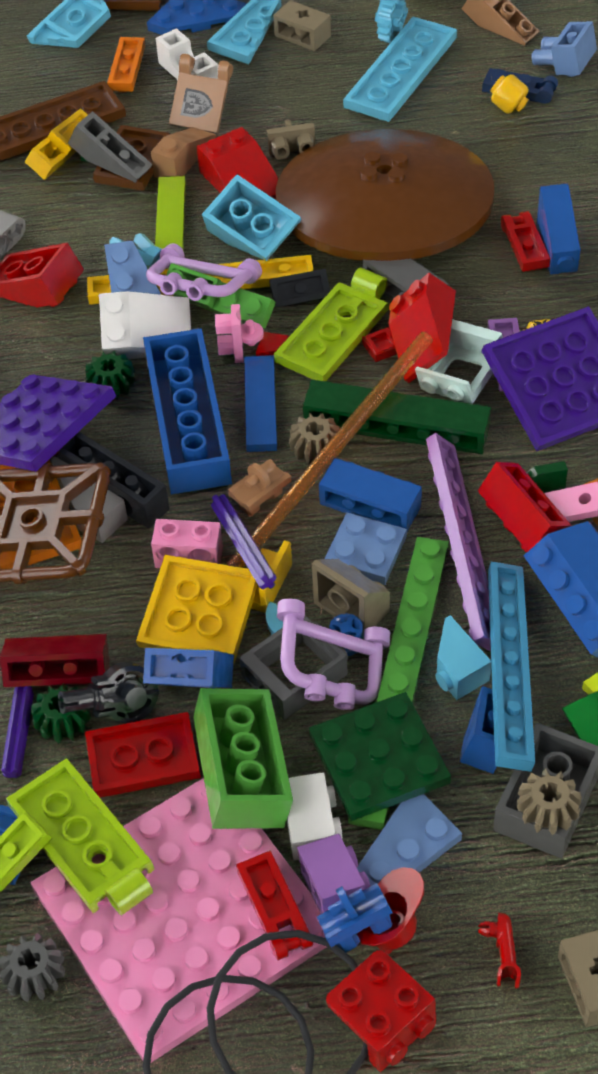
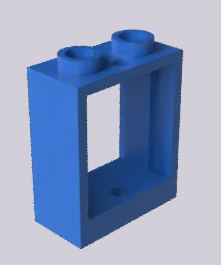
(188, 668)

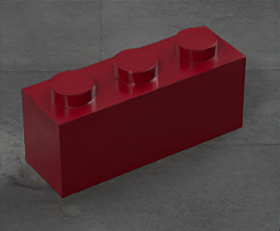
(53, 660)

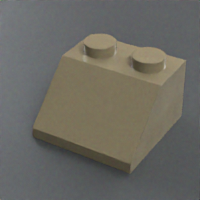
(345, 589)

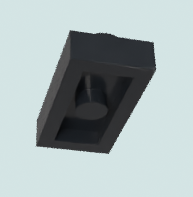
(299, 288)

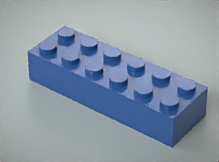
(187, 411)

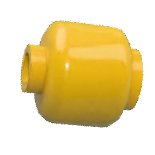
(509, 94)

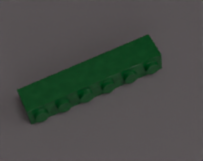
(403, 415)

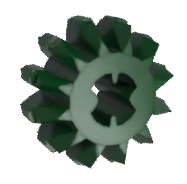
(111, 371)
(50, 720)

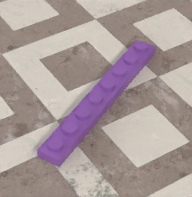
(462, 536)

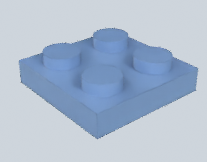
(368, 546)

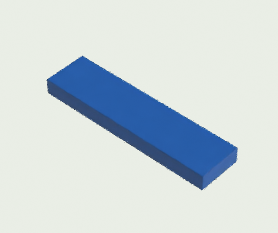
(260, 404)

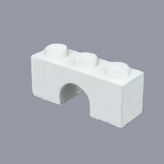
(173, 45)

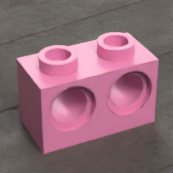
(187, 540)

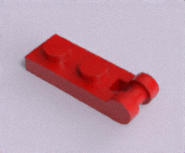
(525, 241)
(272, 901)

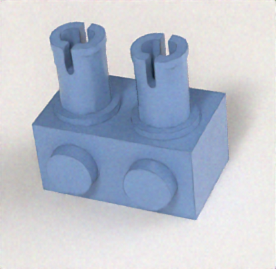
(569, 51)

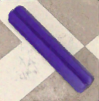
(17, 732)

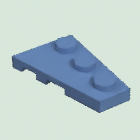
(127, 269)
(410, 839)

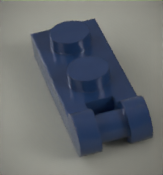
(540, 89)

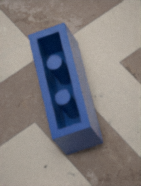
(370, 494)

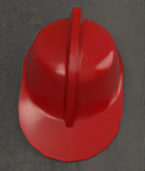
(404, 893)

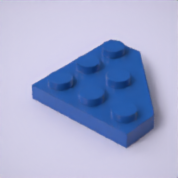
(193, 15)

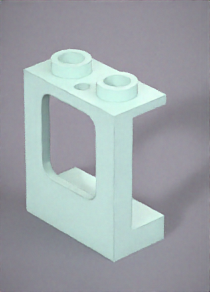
(465, 345)

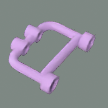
(245, 273)
(316, 685)

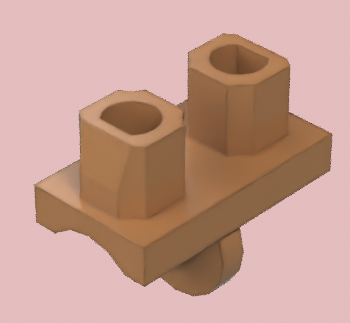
(260, 484)

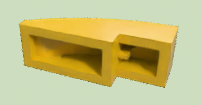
(54, 150)

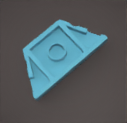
(70, 23)

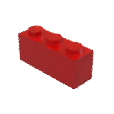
(521, 504)

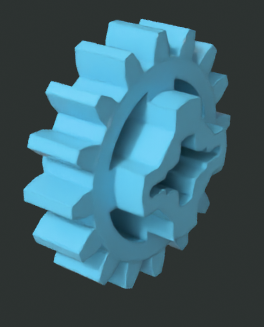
(390, 19)

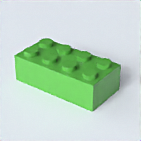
(242, 759)

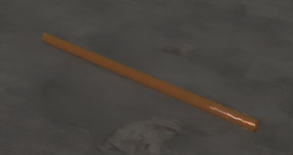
(336, 444)

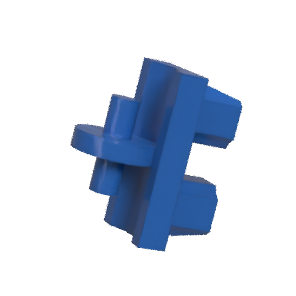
(354, 914)

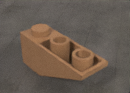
(501, 18)

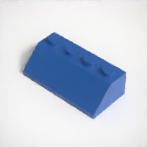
(569, 571)

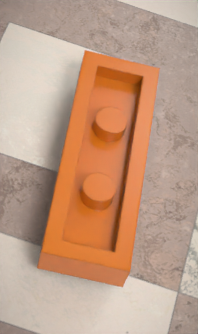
(126, 64)

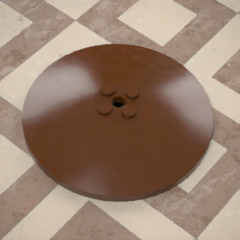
(386, 194)

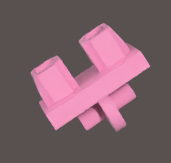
(247, 333)

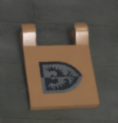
(199, 99)

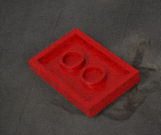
(142, 755)

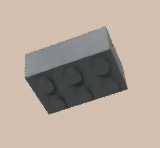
(556, 753)

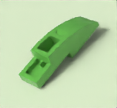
(251, 304)

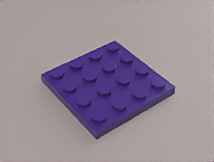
(551, 376)
(45, 416)

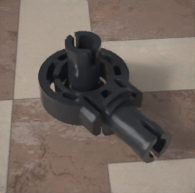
(114, 694)

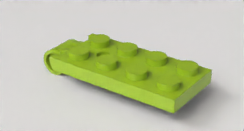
(328, 337)
(79, 831)

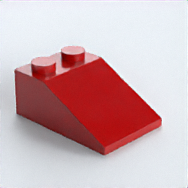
(233, 155)
(39, 275)
(423, 308)

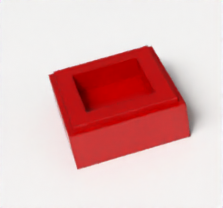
(380, 344)

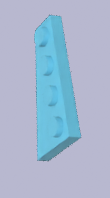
(245, 30)

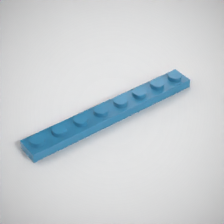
(510, 668)

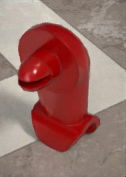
(503, 933)

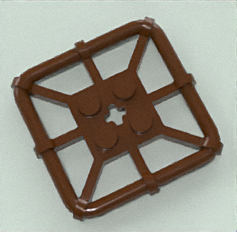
(52, 515)

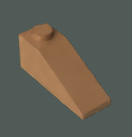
(178, 152)

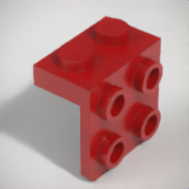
(383, 1008)

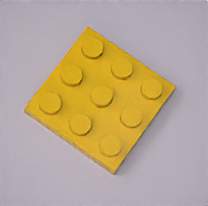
(198, 606)

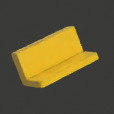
(280, 564)

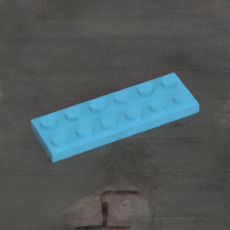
(400, 69)

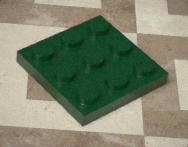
(379, 756)

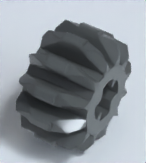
(29, 953)

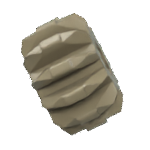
(311, 436)
(562, 803)

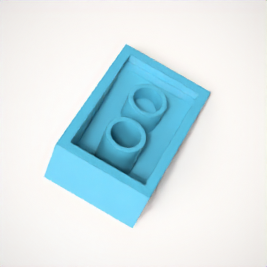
(249, 219)

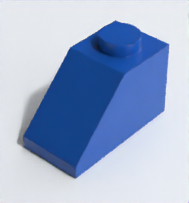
(478, 742)

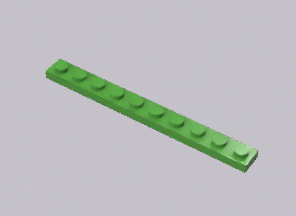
(411, 634)

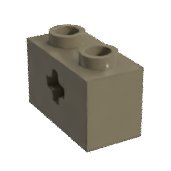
(302, 25)
(579, 961)

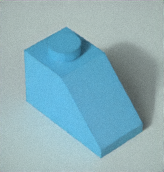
(460, 661)

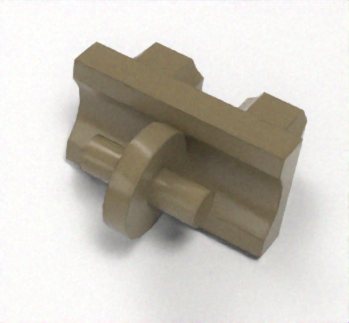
(290, 139)

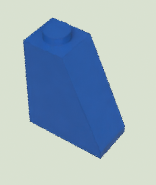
(558, 228)

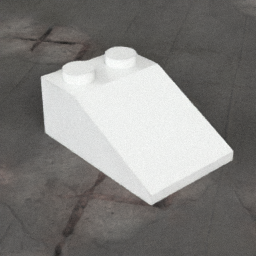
(135, 315)

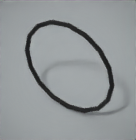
(232, 960)
(229, 979)

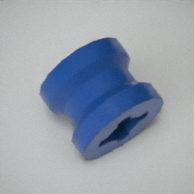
(349, 625)

